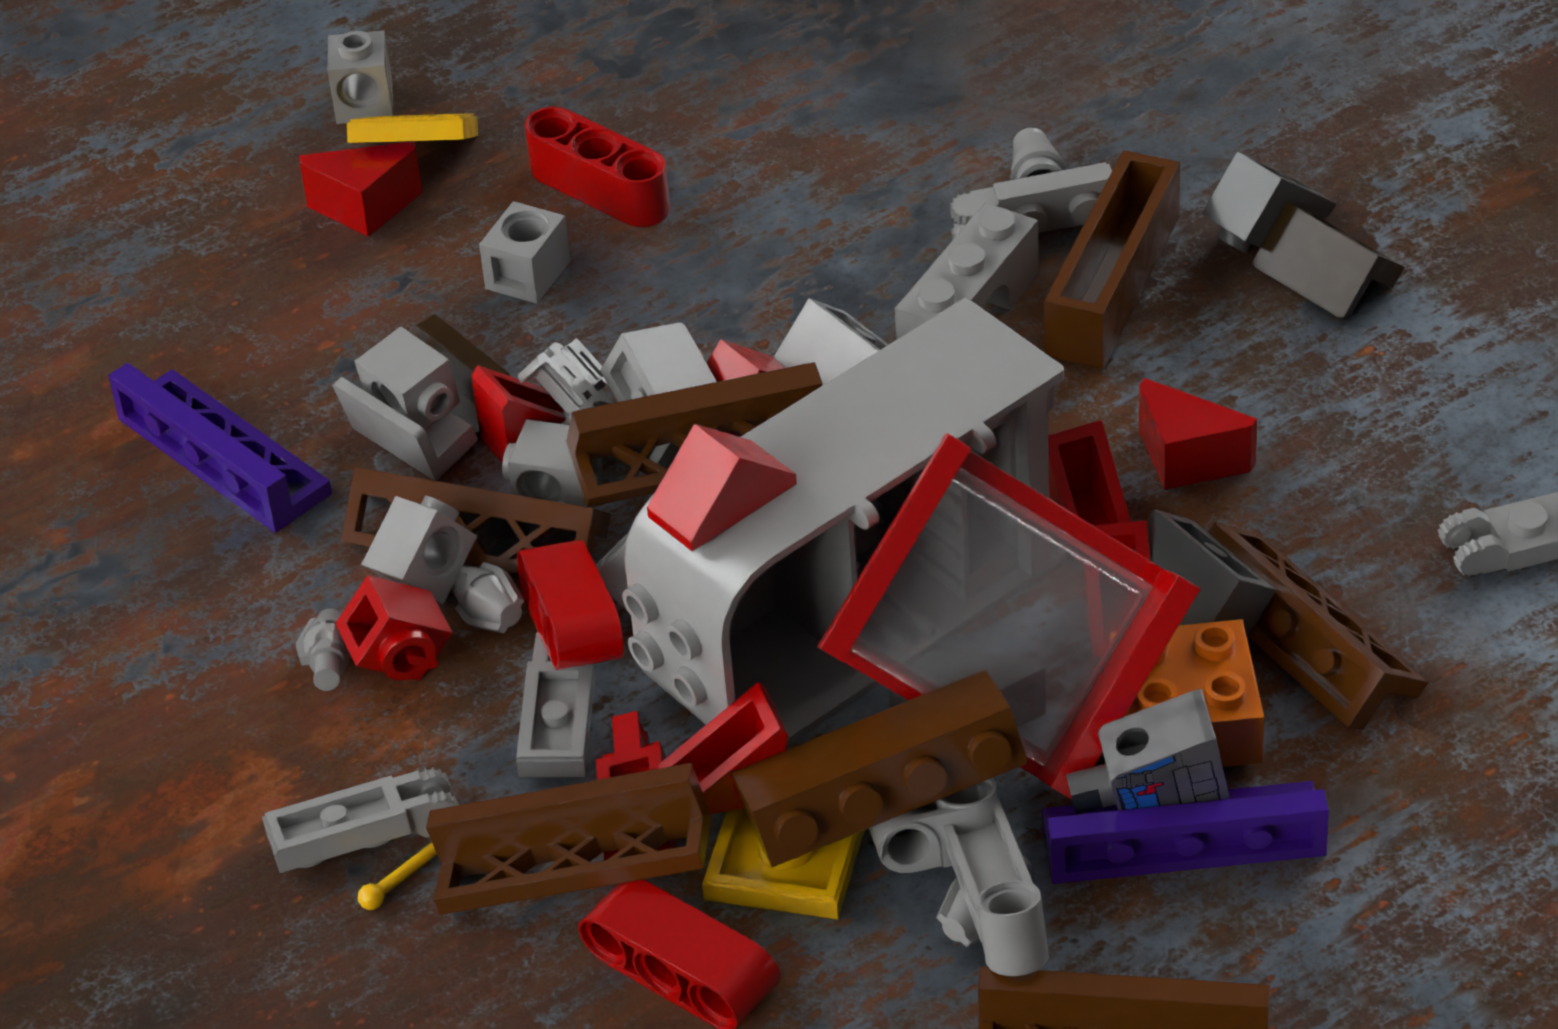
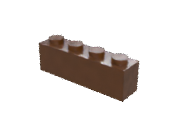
(1112, 259)
(880, 767)

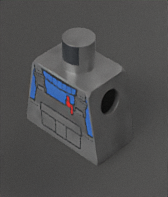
(1154, 759)

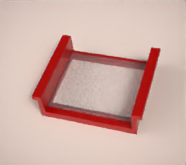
(1014, 586)

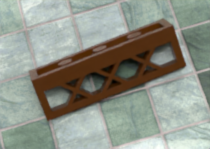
(668, 417)
(478, 502)
(1318, 637)
(570, 829)
(1117, 1002)

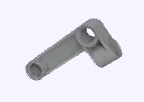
(977, 841)

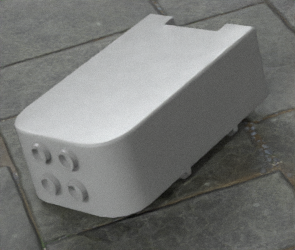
(773, 582)

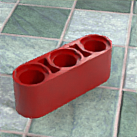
(597, 166)
(569, 605)
(679, 953)

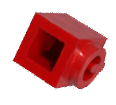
(393, 629)

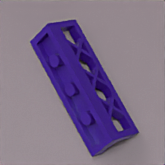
(218, 457)
(1246, 829)

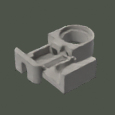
(570, 378)

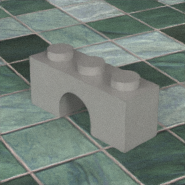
(986, 262)

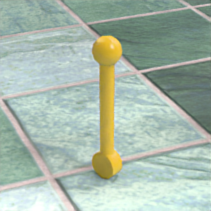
(372, 895)

